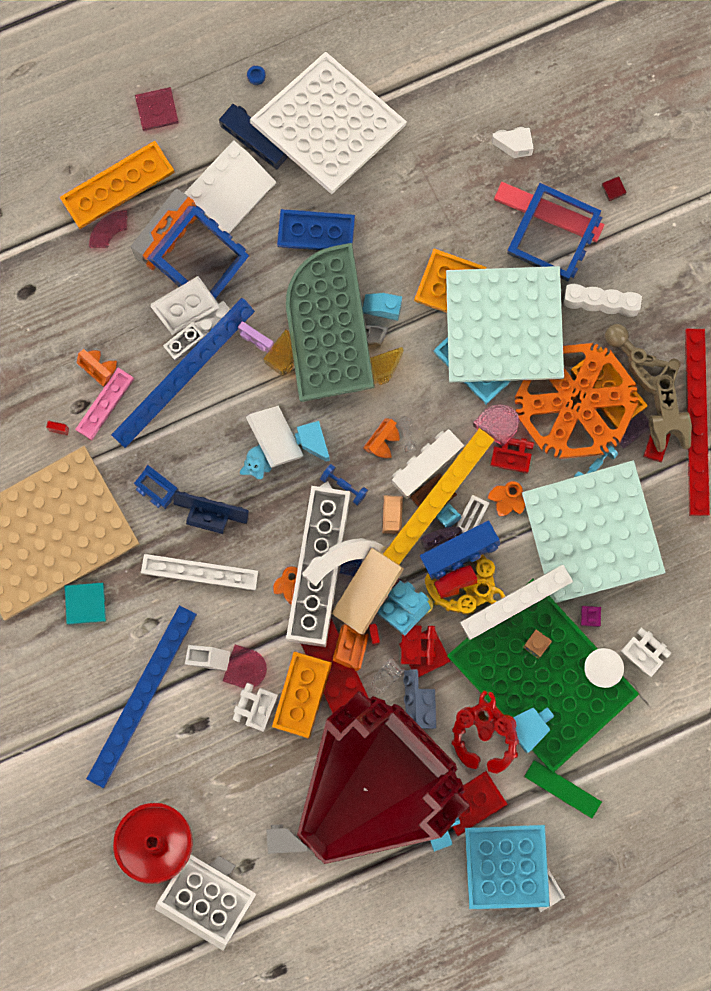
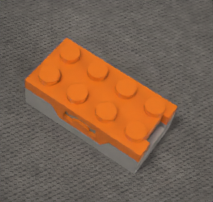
(160, 225)

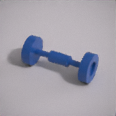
(328, 473)

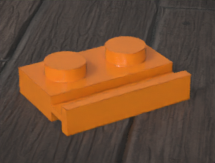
(350, 647)

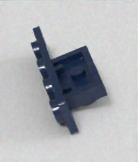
(209, 513)

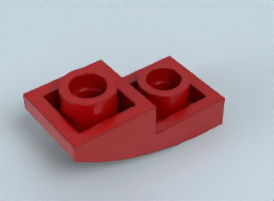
(453, 581)

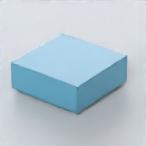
(448, 516)

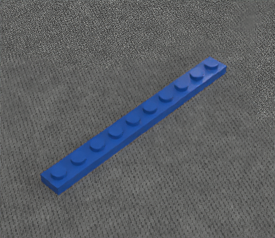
(182, 373)
(141, 697)

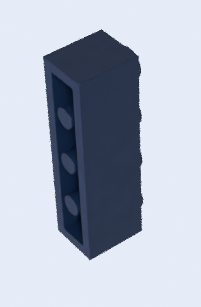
(238, 124)

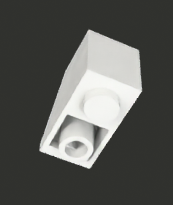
(514, 142)

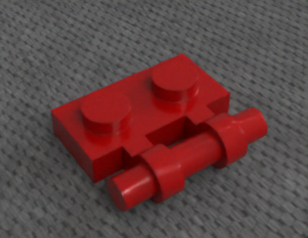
(511, 459)
(411, 646)

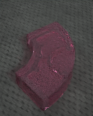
(108, 228)

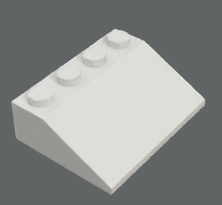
(230, 187)
(205, 902)

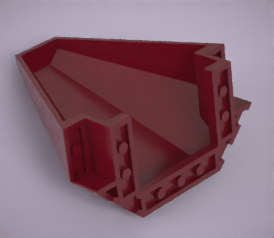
(407, 777)

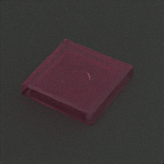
(156, 109)

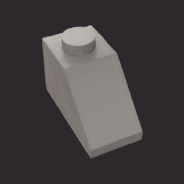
(283, 841)

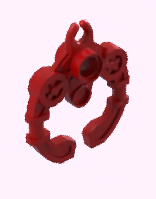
(486, 726)

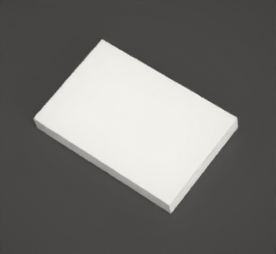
(185, 305)
(274, 436)

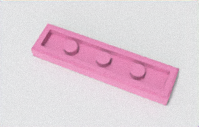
(104, 404)

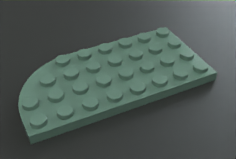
(328, 326)

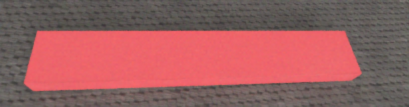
(546, 211)

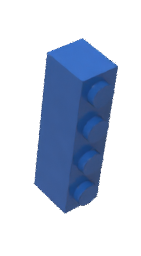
(460, 550)

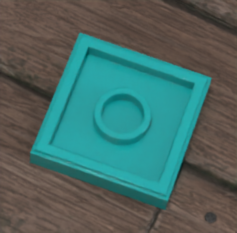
(85, 603)

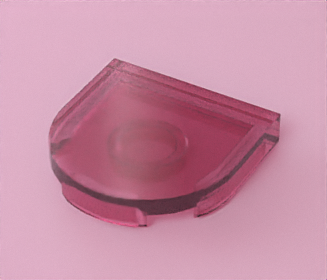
(498, 422)
(245, 667)

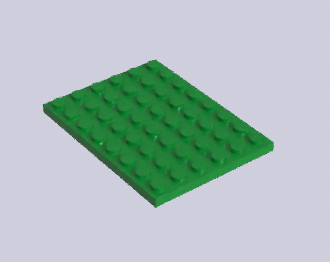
(554, 681)

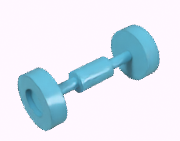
(598, 462)

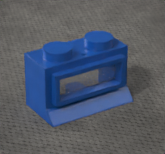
(156, 487)

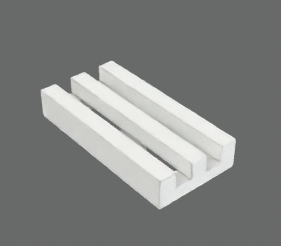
(479, 501)

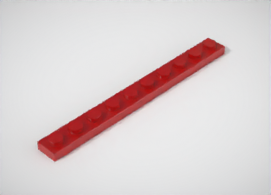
(697, 408)

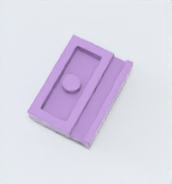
(250, 334)

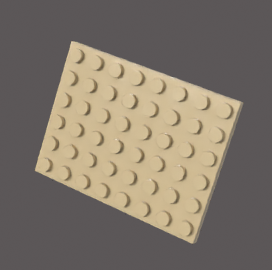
(57, 531)

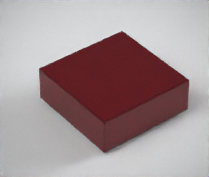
(614, 188)

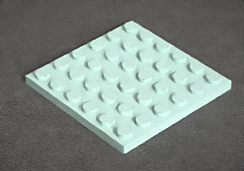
(504, 324)
(595, 530)

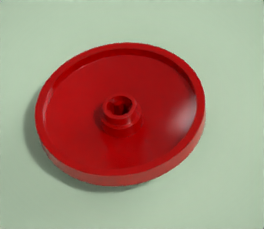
(152, 843)

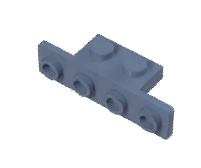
(419, 703)

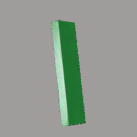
(563, 789)

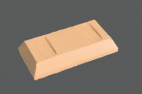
(392, 514)

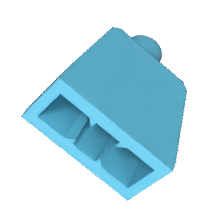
(532, 727)

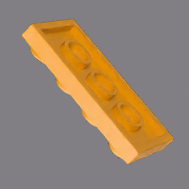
(610, 378)
(301, 694)

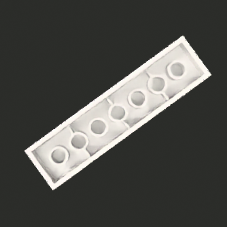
(311, 603)

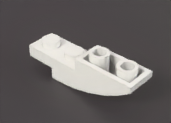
(194, 333)

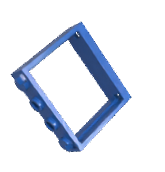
(192, 211)
(586, 239)

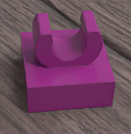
(590, 616)

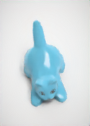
(255, 463)

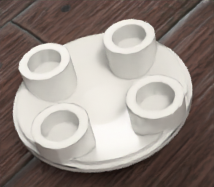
(604, 667)

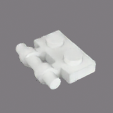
(642, 656)
(260, 710)

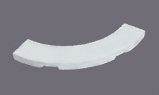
(338, 555)

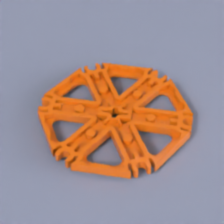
(587, 415)

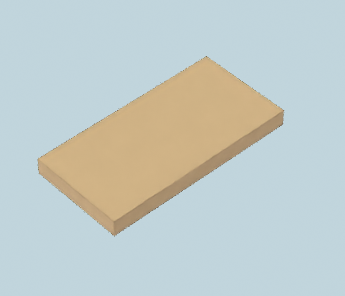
(367, 591)

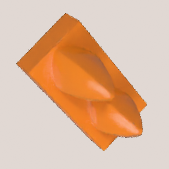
(90, 363)
(377, 445)

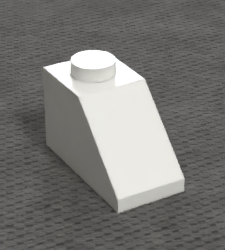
(207, 657)

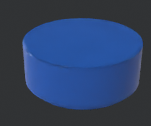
(256, 75)

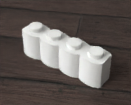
(597, 299)

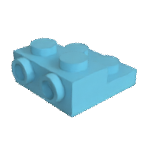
(404, 607)

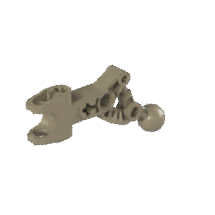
(668, 418)

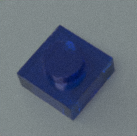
(351, 567)

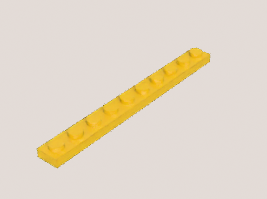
(438, 496)

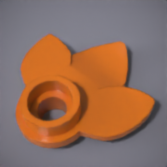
(505, 500)
(286, 585)

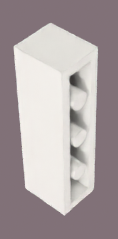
(427, 464)

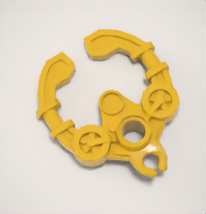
(467, 603)

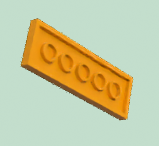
(117, 184)

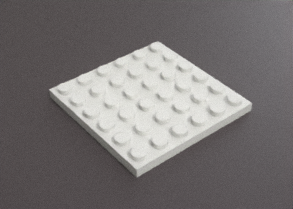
(328, 122)

